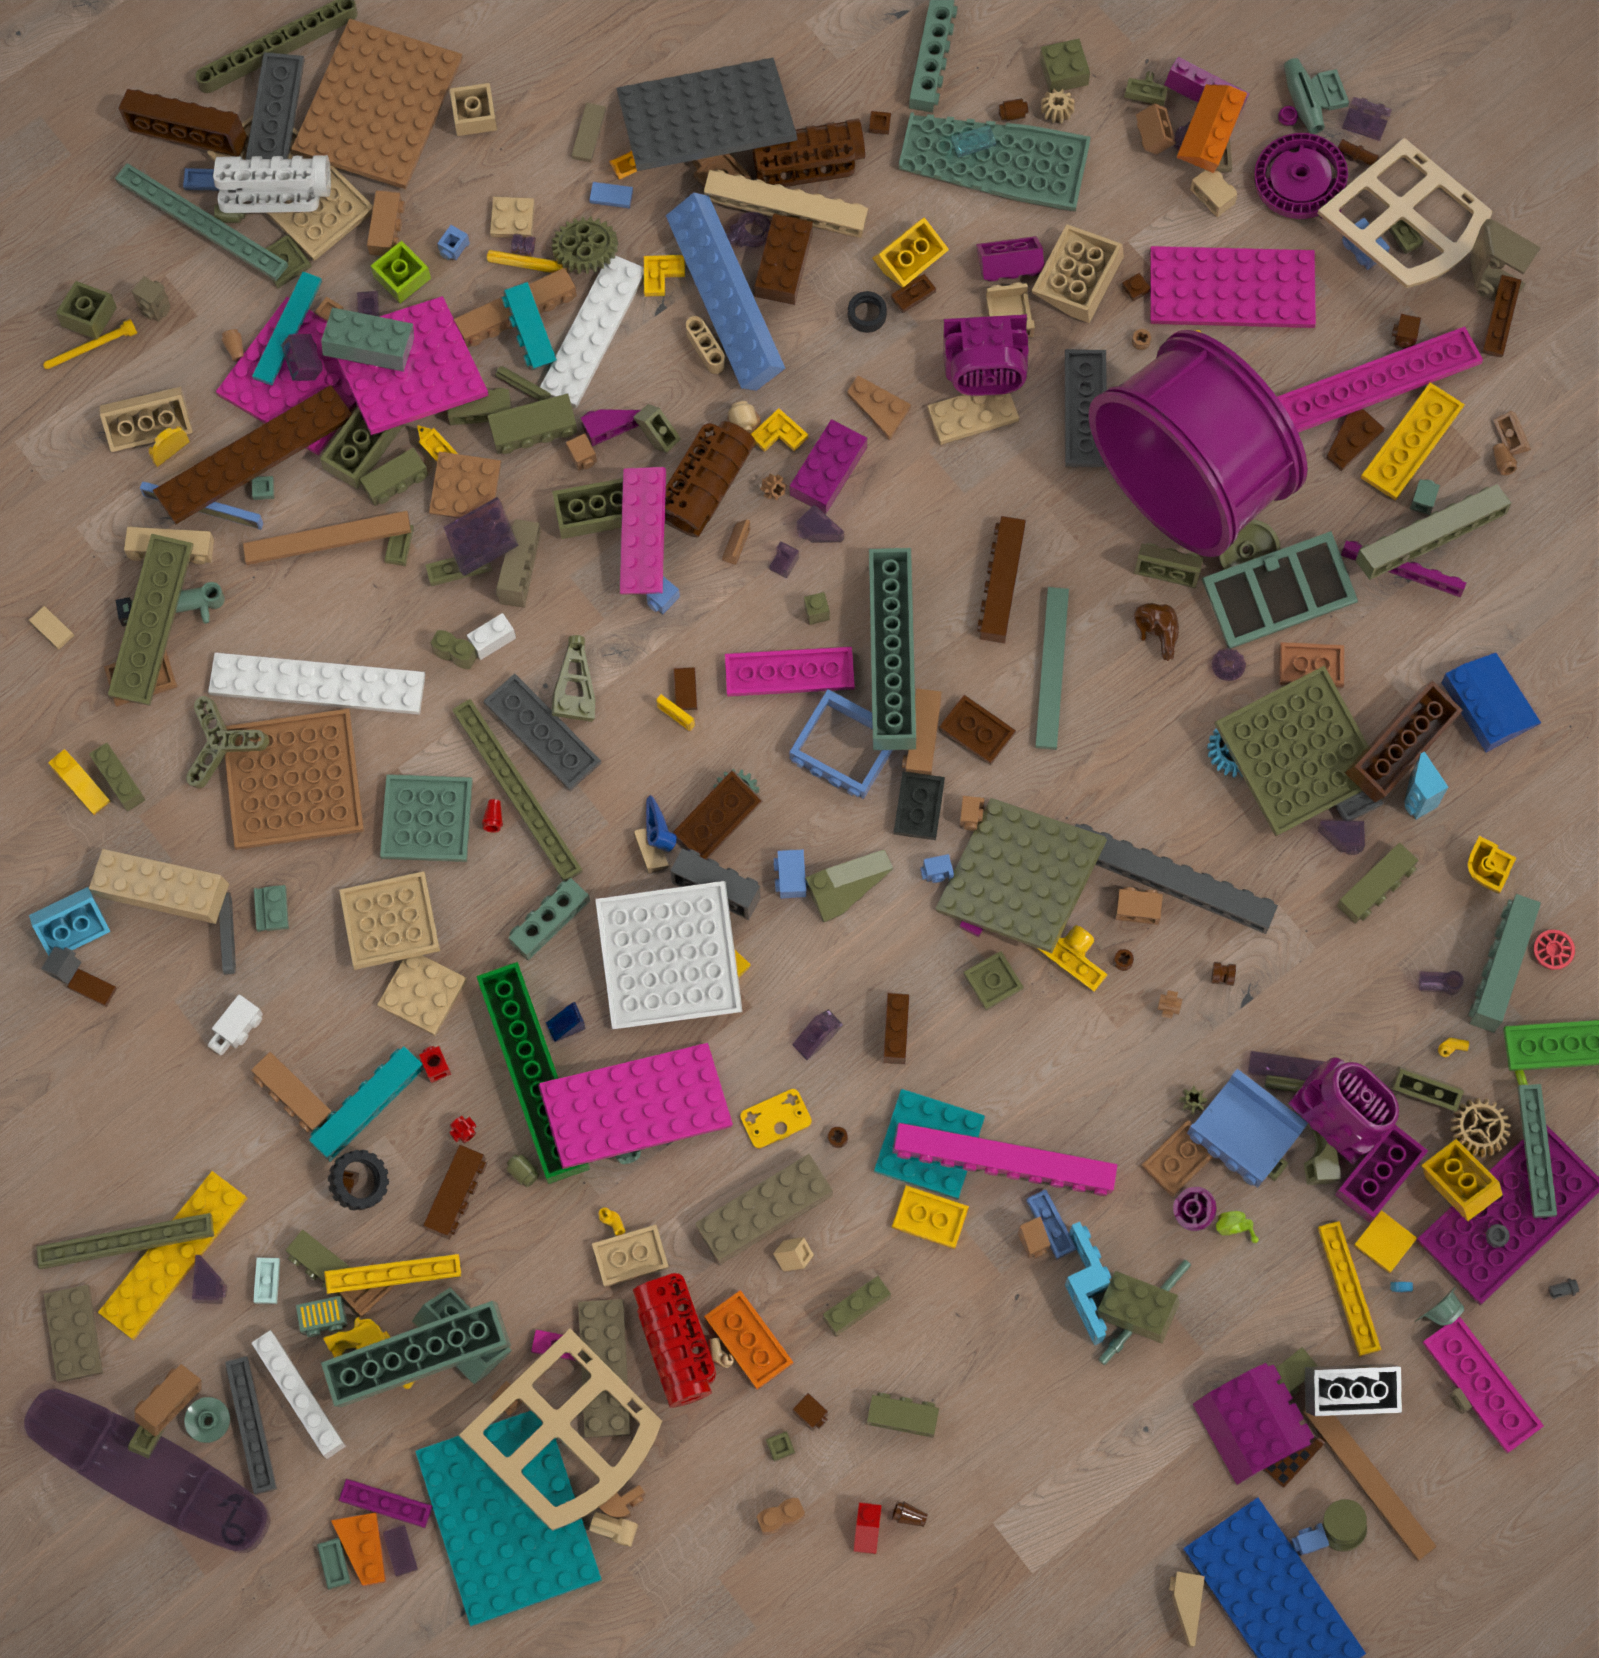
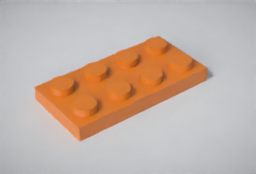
(748, 1339)

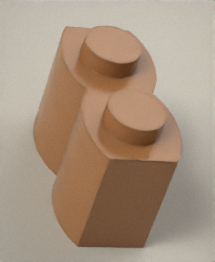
(786, 1514)

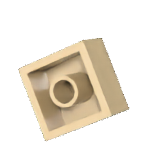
(473, 109)

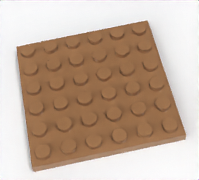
(297, 785)

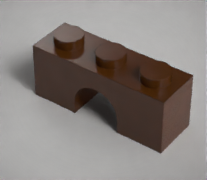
(896, 1028)

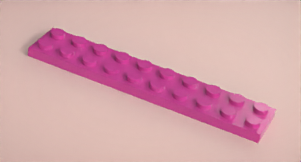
(1381, 379)

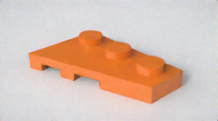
(363, 1546)

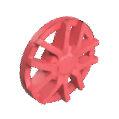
(1554, 949)

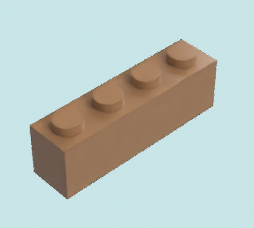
(927, 715)
(291, 1092)

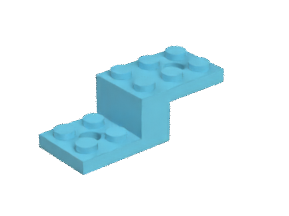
(1088, 1283)

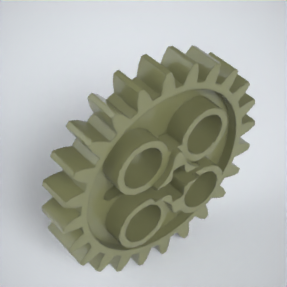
(585, 245)

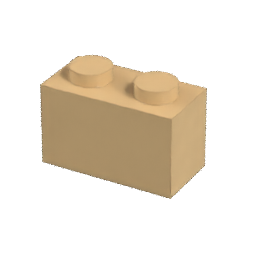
(1214, 192)

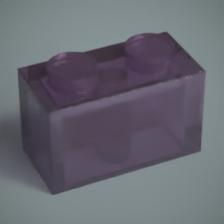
(302, 357)

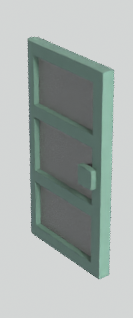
(1279, 590)

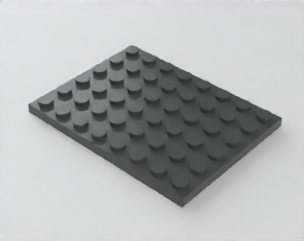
(706, 114)

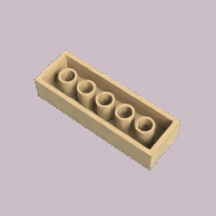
(159, 886)

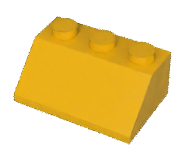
(911, 253)

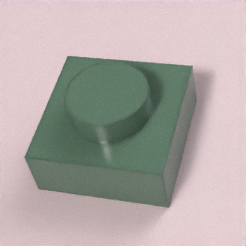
(263, 488)

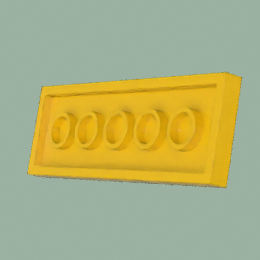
(1412, 441)

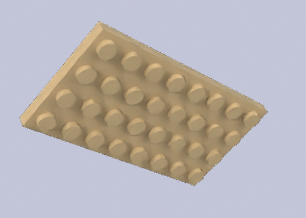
(330, 222)

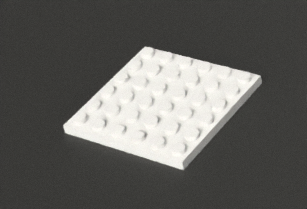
(669, 955)

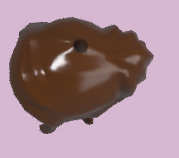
(1161, 622)

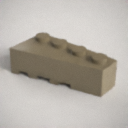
(519, 564)

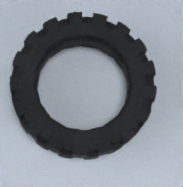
(338, 1188)

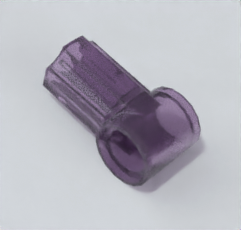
(1438, 982)

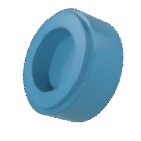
(1401, 1286)

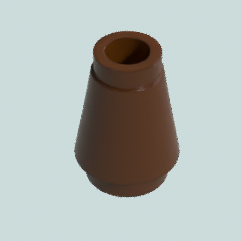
(908, 1514)

